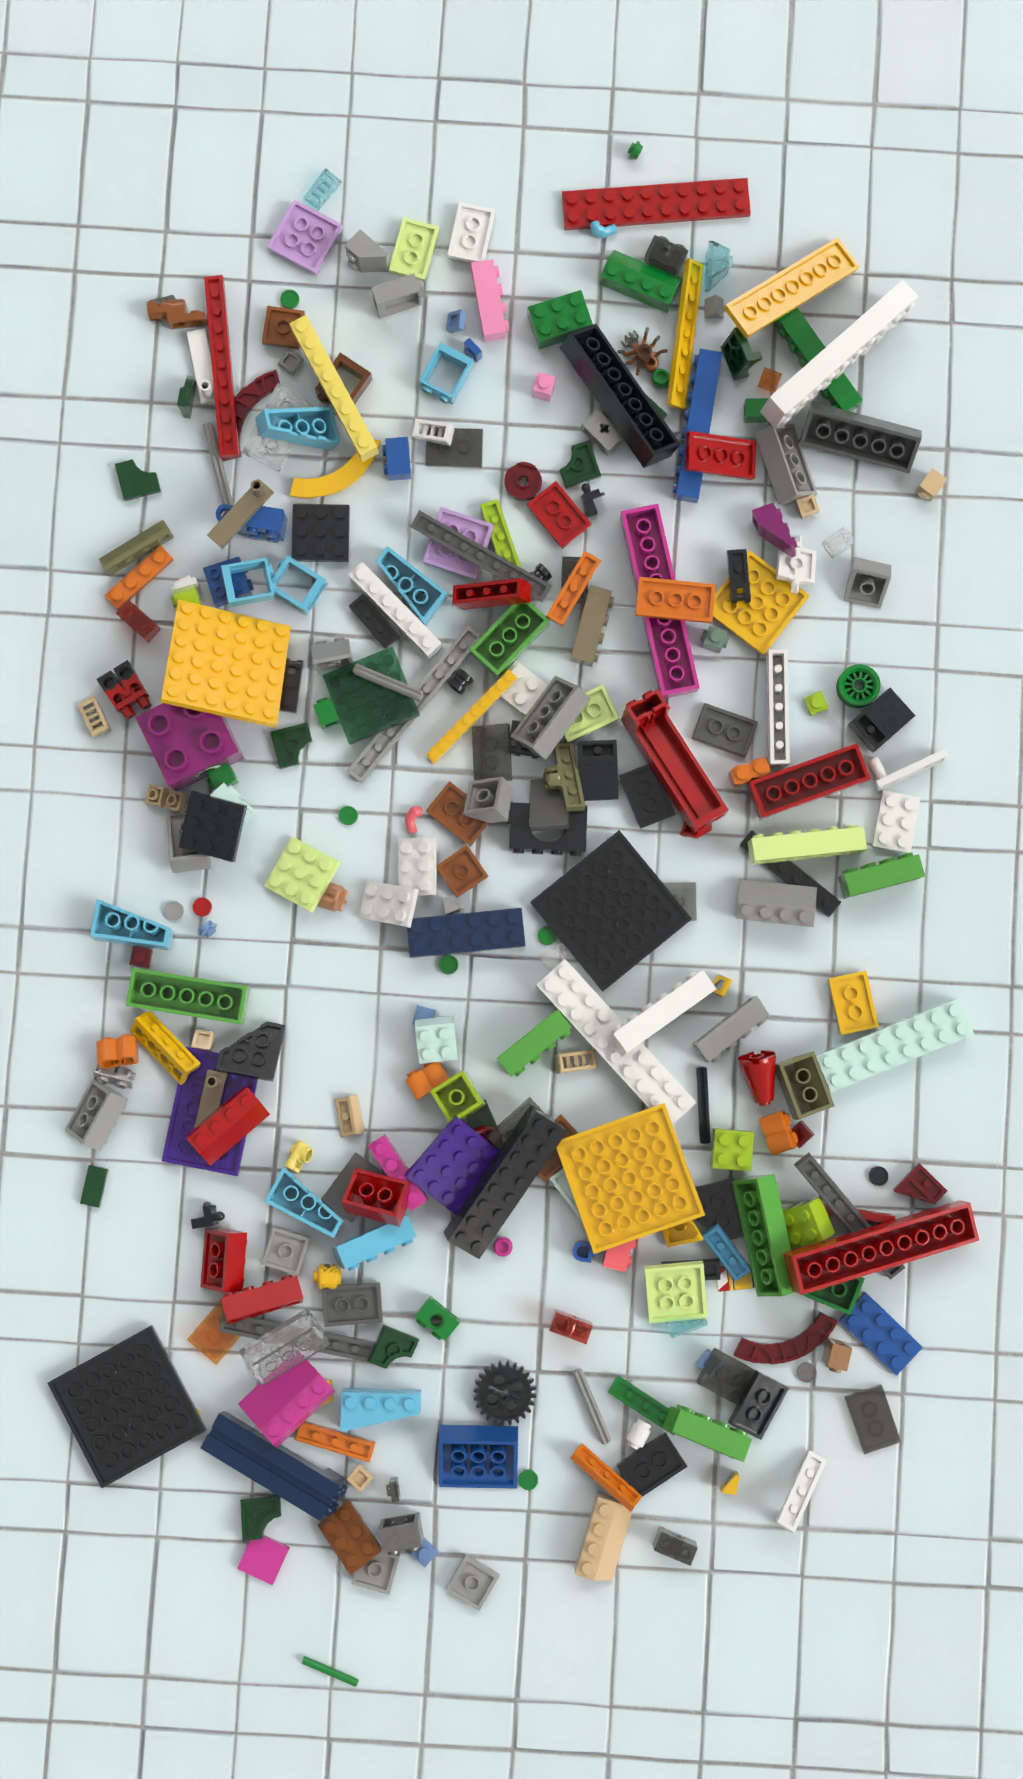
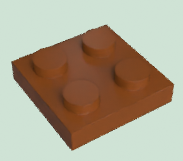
(277, 328)
(462, 871)

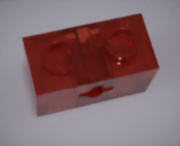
(138, 621)
(570, 1326)

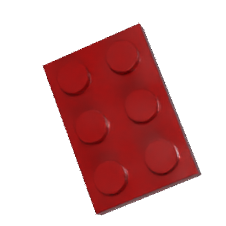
(559, 514)

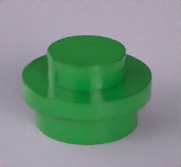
(634, 150)
(660, 378)

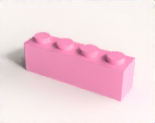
(489, 301)

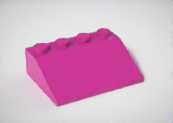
(286, 1401)

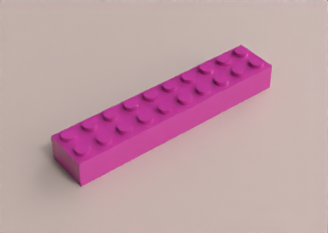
(665, 637)

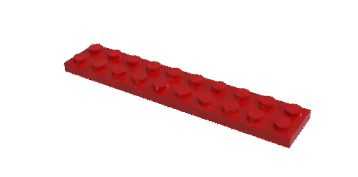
(656, 203)

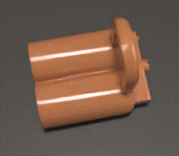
(334, 897)

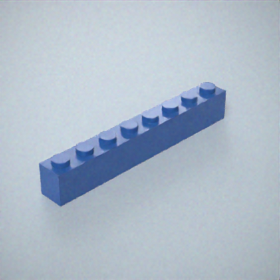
(698, 419)

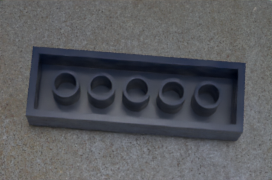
(466, 933)

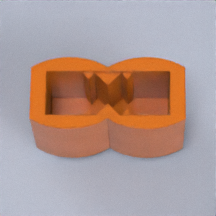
(744, 773)
(117, 1051)
(427, 1079)
(778, 1132)

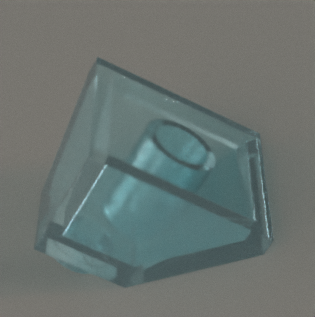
(716, 264)

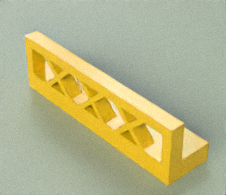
(165, 1044)

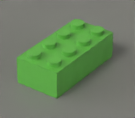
(509, 638)
(876, 877)
(534, 1042)
(709, 1434)

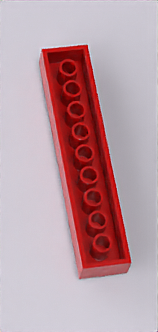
(881, 1247)

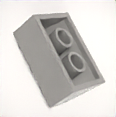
(96, 1115)

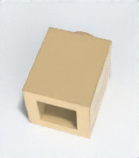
(931, 485)

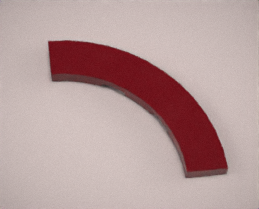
(250, 396)
(787, 1350)

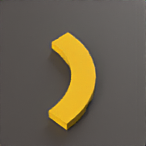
(334, 482)

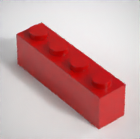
(491, 594)
(261, 1300)

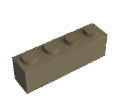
(591, 625)

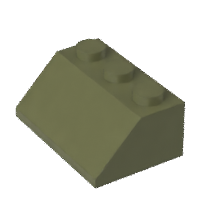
(803, 1085)

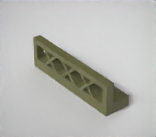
(136, 548)

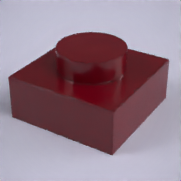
(141, 957)
(803, 1133)

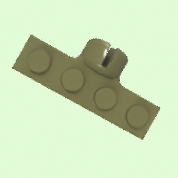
(565, 777)

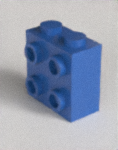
(215, 581)

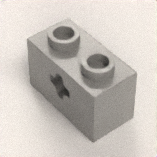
(604, 441)

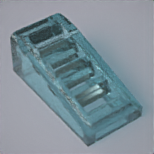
(317, 185)
(682, 1327)

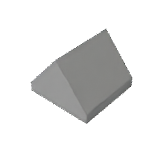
(714, 307)
(450, 906)

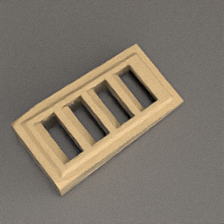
(101, 729)
(559, 1061)

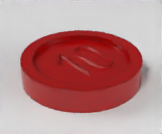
(202, 907)

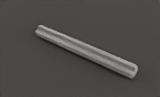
(217, 464)

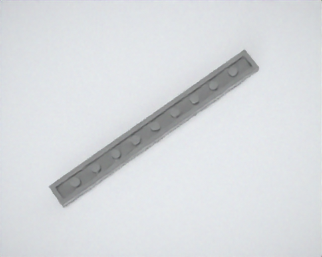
(430, 686)

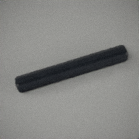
(703, 1105)

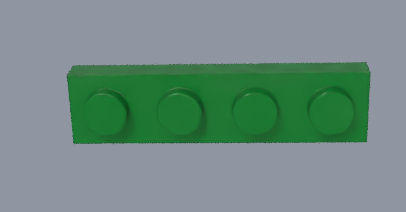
(639, 1401)

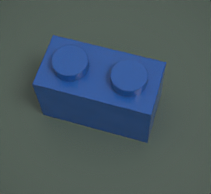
(397, 457)

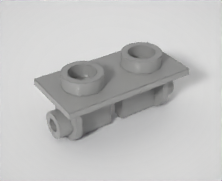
(121, 1079)

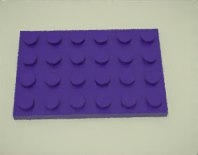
(184, 1115)

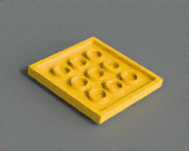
(767, 613)

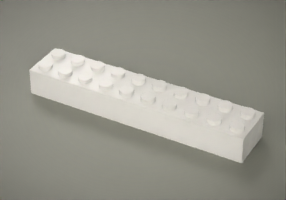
(839, 354)
(595, 1023)

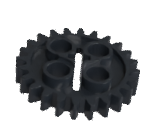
(498, 1410)

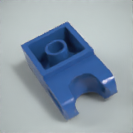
(265, 523)

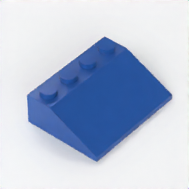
(478, 1456)

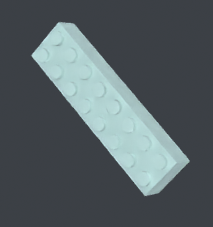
(894, 1044)

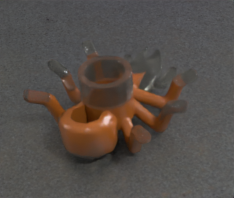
(643, 352)

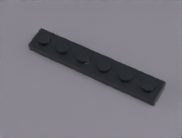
(794, 875)

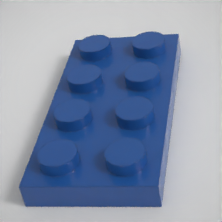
(881, 1334)

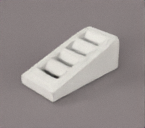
(448, 435)

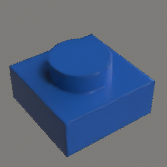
(472, 350)

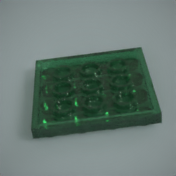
(367, 706)

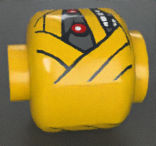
(327, 1276)

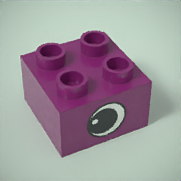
(188, 743)

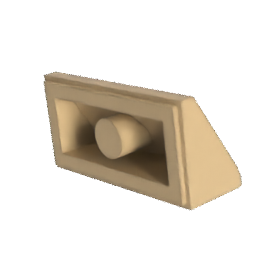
(349, 1115)

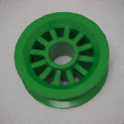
(873, 679)

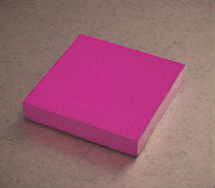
(263, 1559)

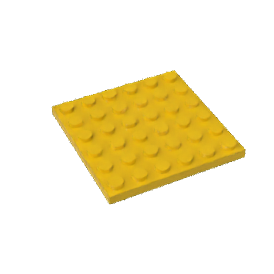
(226, 664)
(629, 1178)

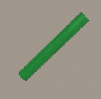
(330, 1671)

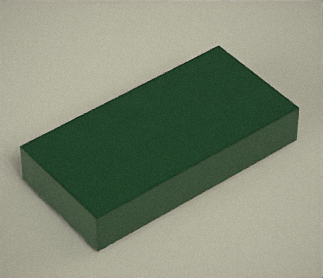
(94, 1186)

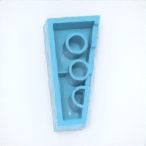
(301, 426)
(414, 586)
(124, 927)
(299, 1202)
(373, 1243)
(373, 1406)

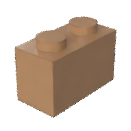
(836, 1355)

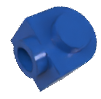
(582, 1251)

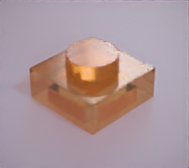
(769, 380)

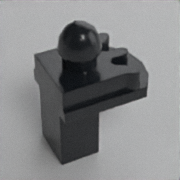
(587, 499)
(210, 1217)

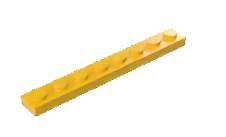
(685, 334)

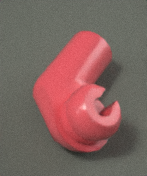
(410, 818)

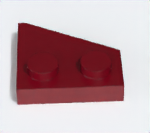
(921, 1186)

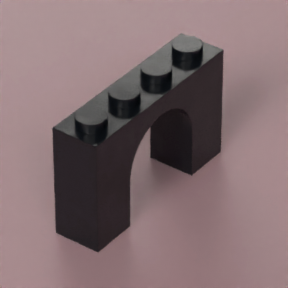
(523, 840)

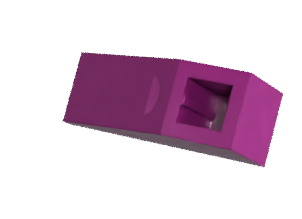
(771, 528)

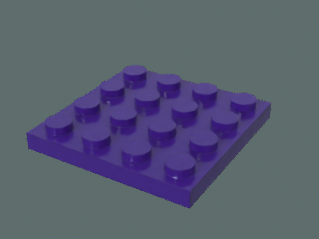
(452, 1164)

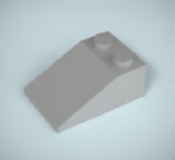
(182, 859)

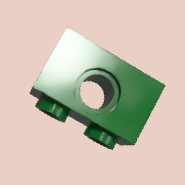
(433, 1307)

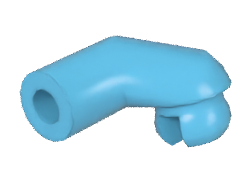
(601, 231)

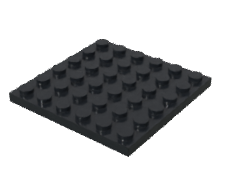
(611, 910)
(127, 1406)

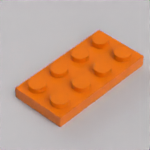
(675, 600)

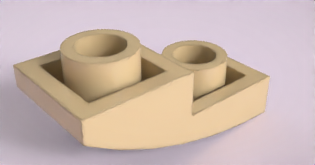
(166, 798)

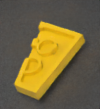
(682, 1234)

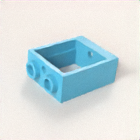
(453, 356)
(229, 569)
(312, 595)

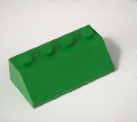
(640, 281)

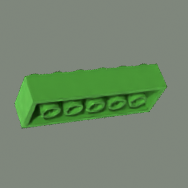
(187, 996)
(764, 1233)

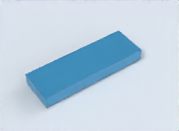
(726, 1252)

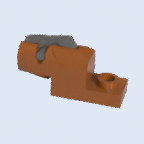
(175, 313)

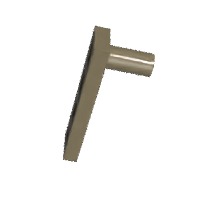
(240, 513)
(211, 1094)

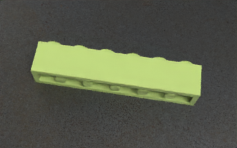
(806, 845)

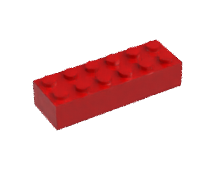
(808, 781)

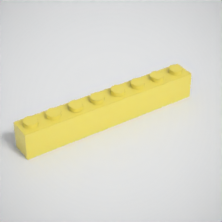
(334, 388)

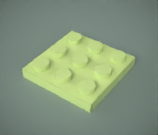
(302, 874)
(675, 1291)

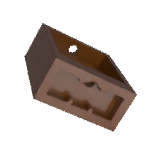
(353, 368)

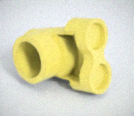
(299, 1153)

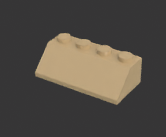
(603, 1539)

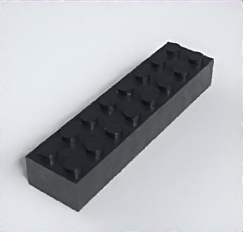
(619, 395)
(505, 1182)

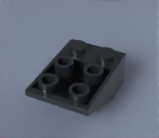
(881, 720)
(598, 769)

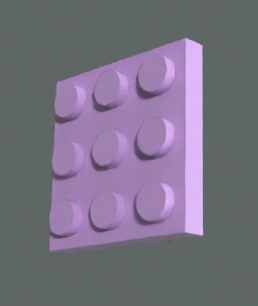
(305, 237)
(468, 526)

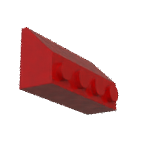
(227, 1125)

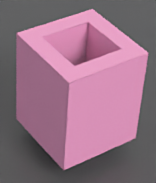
(543, 387)

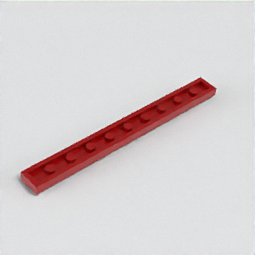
(221, 366)

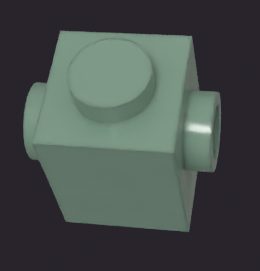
(714, 639)

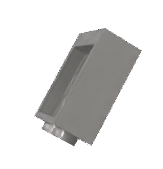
(397, 295)

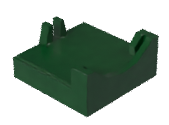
(739, 354)

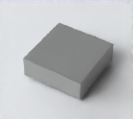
(290, 362)

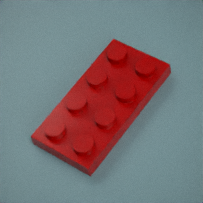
(720, 455)

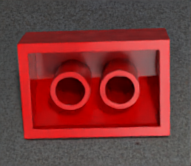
(376, 1197)
(223, 1260)

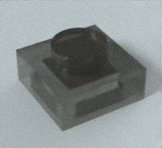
(393, 1489)

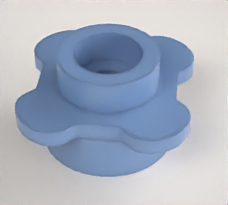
(207, 929)

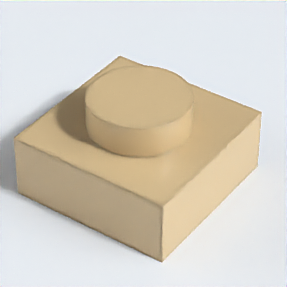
(807, 506)
(203, 1040)
(360, 1477)

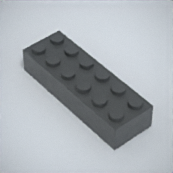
(860, 437)

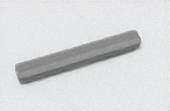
(388, 682)
(591, 1406)

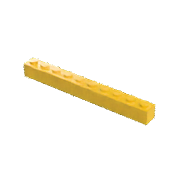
(471, 716)

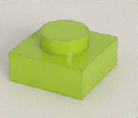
(815, 703)

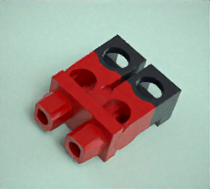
(127, 695)

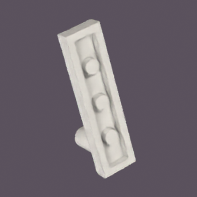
(202, 365)
(885, 781)
(800, 1492)

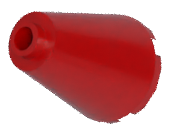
(759, 1075)

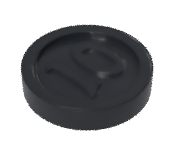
(878, 1175)

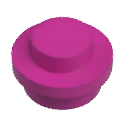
(502, 1246)

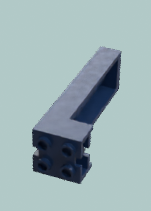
(275, 1468)

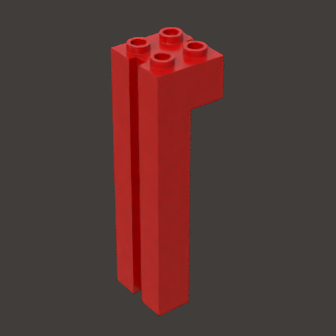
(672, 761)

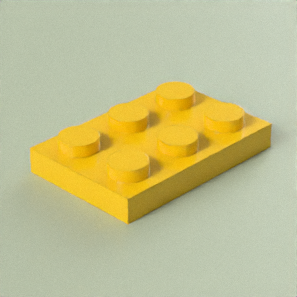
(853, 1002)

